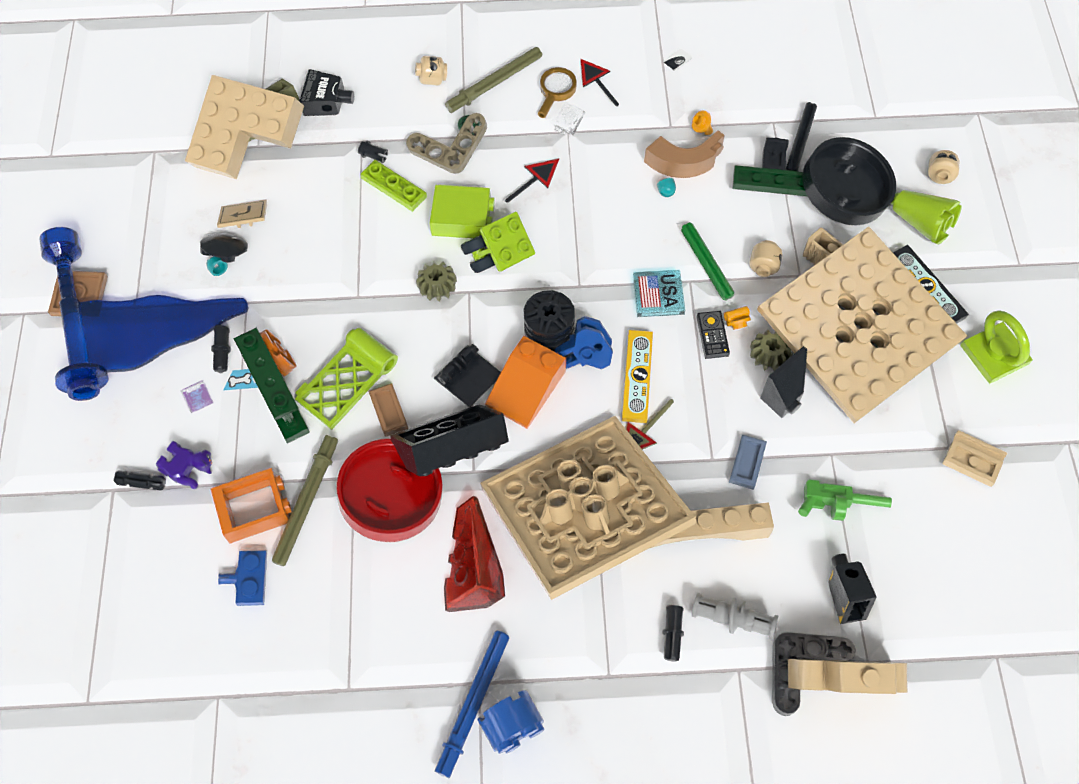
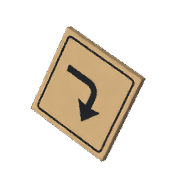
(242, 214)

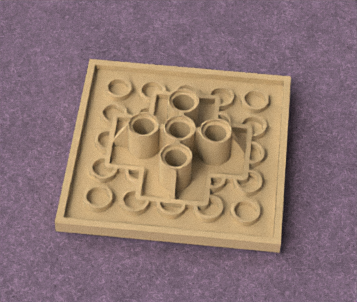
(862, 278)
(586, 506)

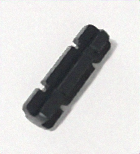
(139, 480)

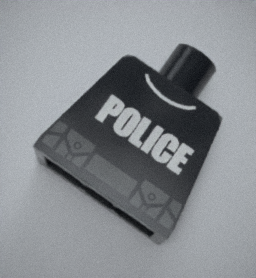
(324, 94)

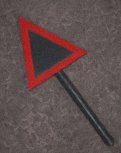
(592, 73)
(541, 171)

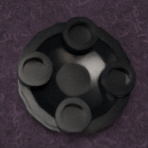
(223, 246)

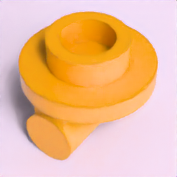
(702, 123)
(738, 317)

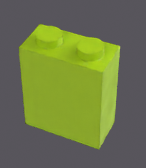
(460, 211)

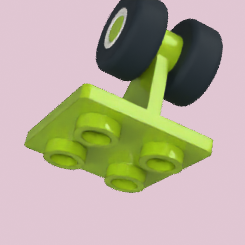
(505, 242)

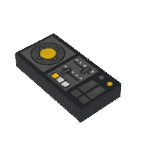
(713, 334)

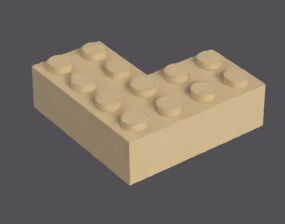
(233, 115)

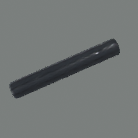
(801, 137)

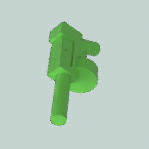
(838, 497)

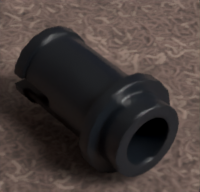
(369, 150)

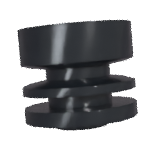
(549, 318)

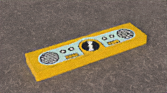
(637, 376)

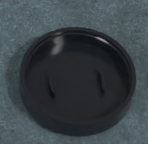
(849, 181)

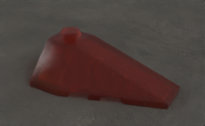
(475, 571)

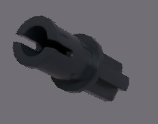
(221, 348)
(673, 633)

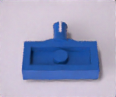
(248, 578)

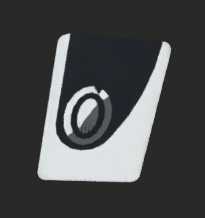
(677, 59)

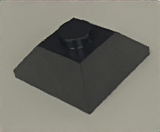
(786, 385)

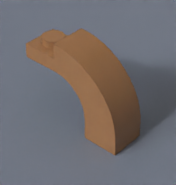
(684, 162)

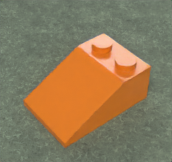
(526, 381)

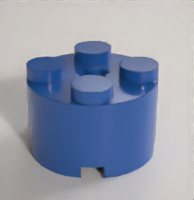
(510, 722)

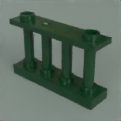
(271, 385)

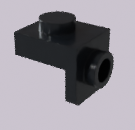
(774, 153)

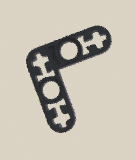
(799, 651)

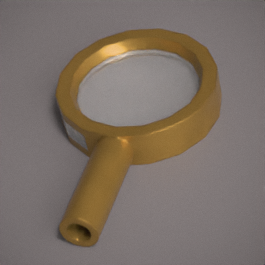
(556, 85)

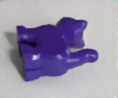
(182, 464)

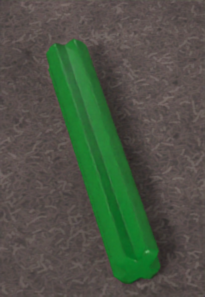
(707, 261)

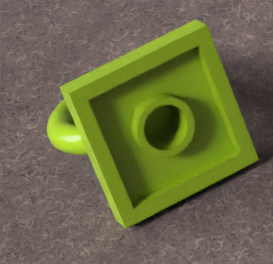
(996, 349)

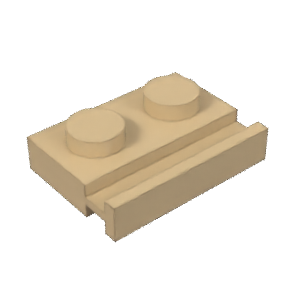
(974, 458)

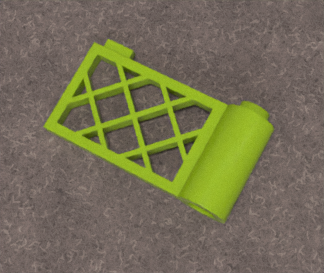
(363, 350)

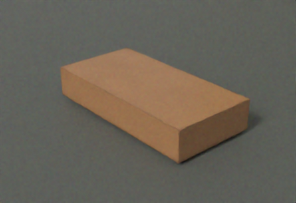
(388, 410)

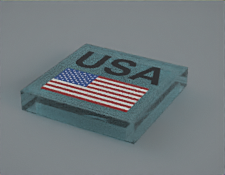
(658, 293)

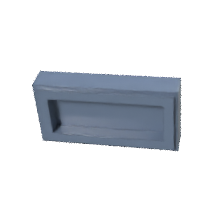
(748, 462)

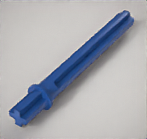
(471, 705)

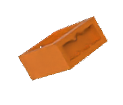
(242, 486)

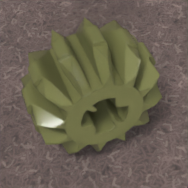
(436, 281)
(762, 347)

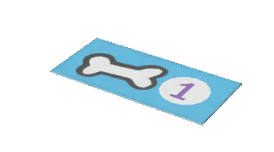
(240, 380)

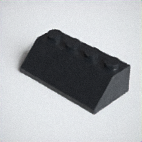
(450, 439)

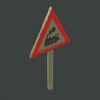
(640, 436)

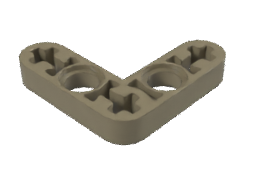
(450, 153)

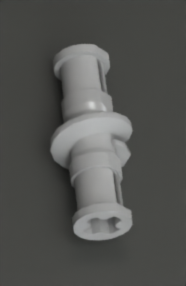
(735, 616)

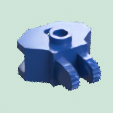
(589, 345)

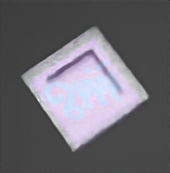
(197, 396)

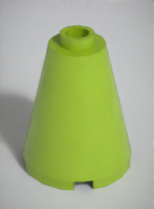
(927, 213)

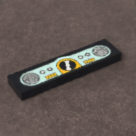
(931, 283)

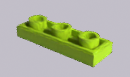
(393, 185)

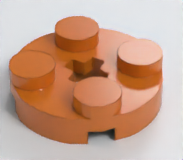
(280, 356)

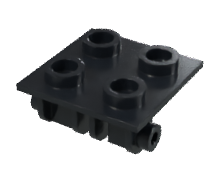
(468, 375)

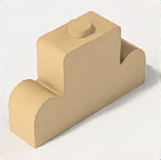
(848, 676)

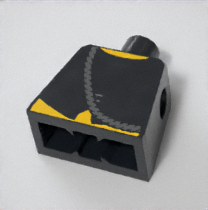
(850, 590)

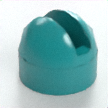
(666, 187)
(220, 269)

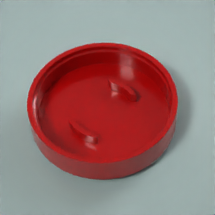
(383, 497)

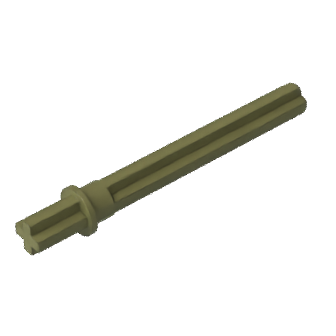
(466, 96)
(305, 499)

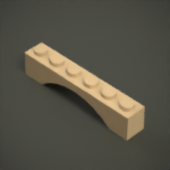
(731, 522)

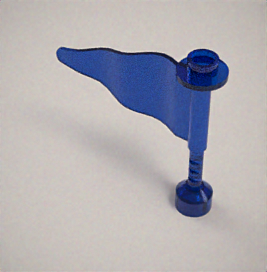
(121, 334)

